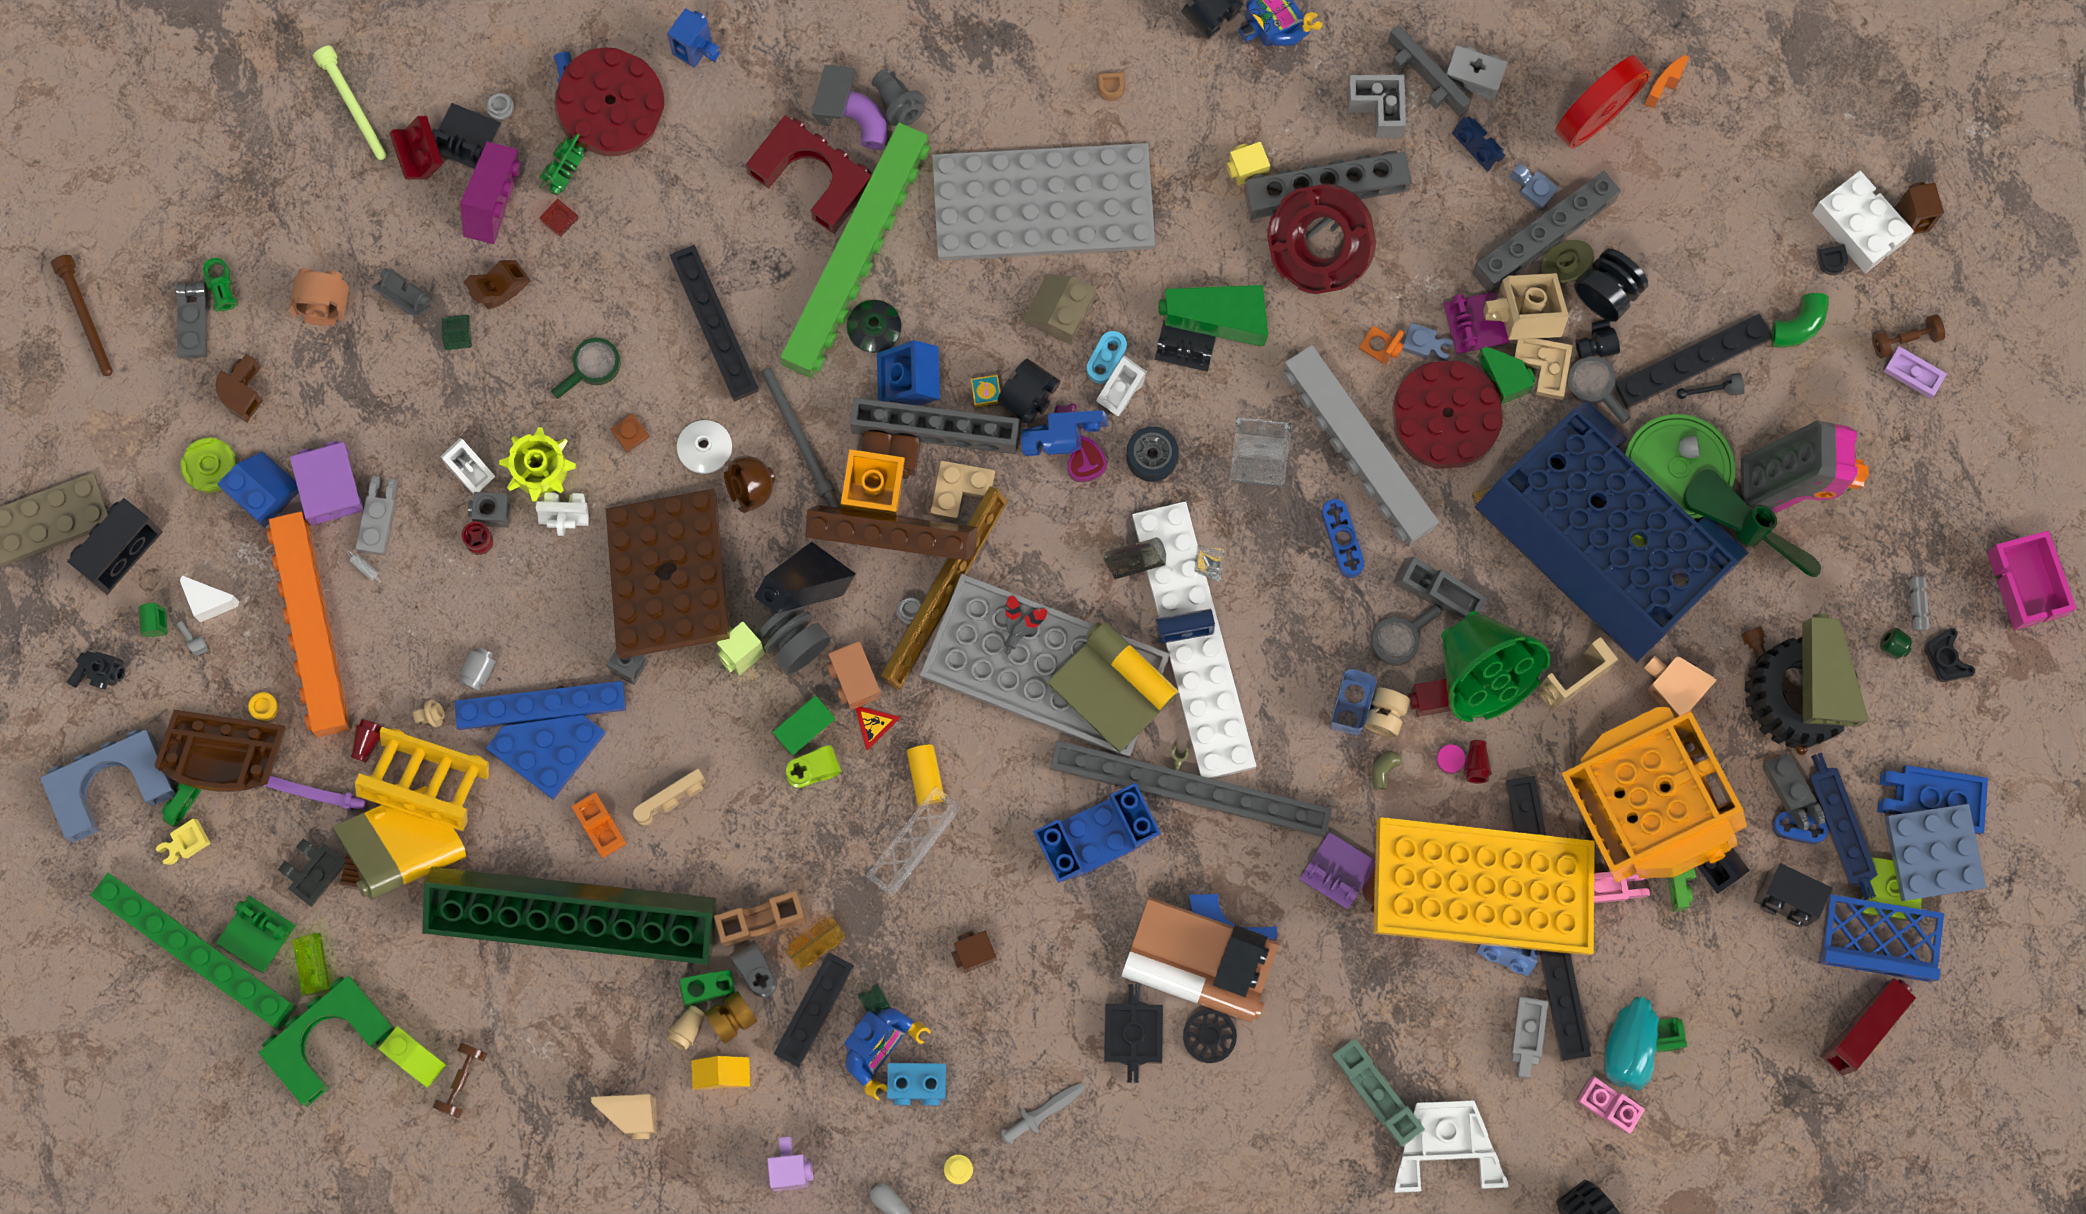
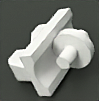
(562, 514)

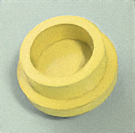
(958, 1169)

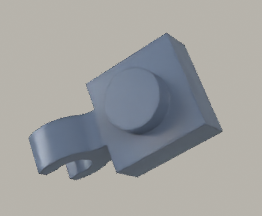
(1536, 188)

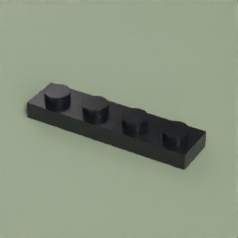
(814, 1010)

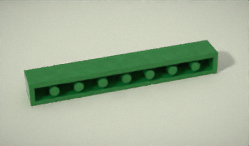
(193, 951)

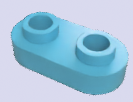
(1106, 358)

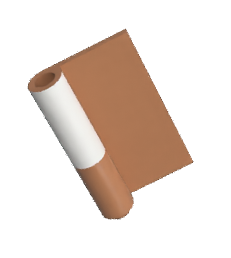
(1181, 957)

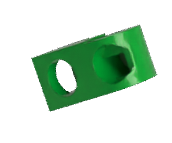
(706, 987)

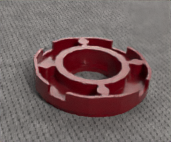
(1289, 246)

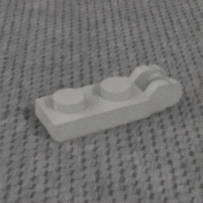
(377, 518)

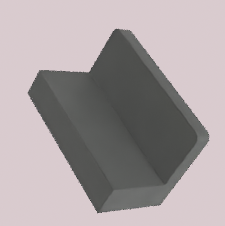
(833, 93)

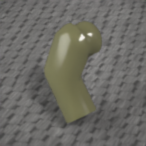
(1381, 766)

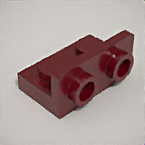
(416, 149)

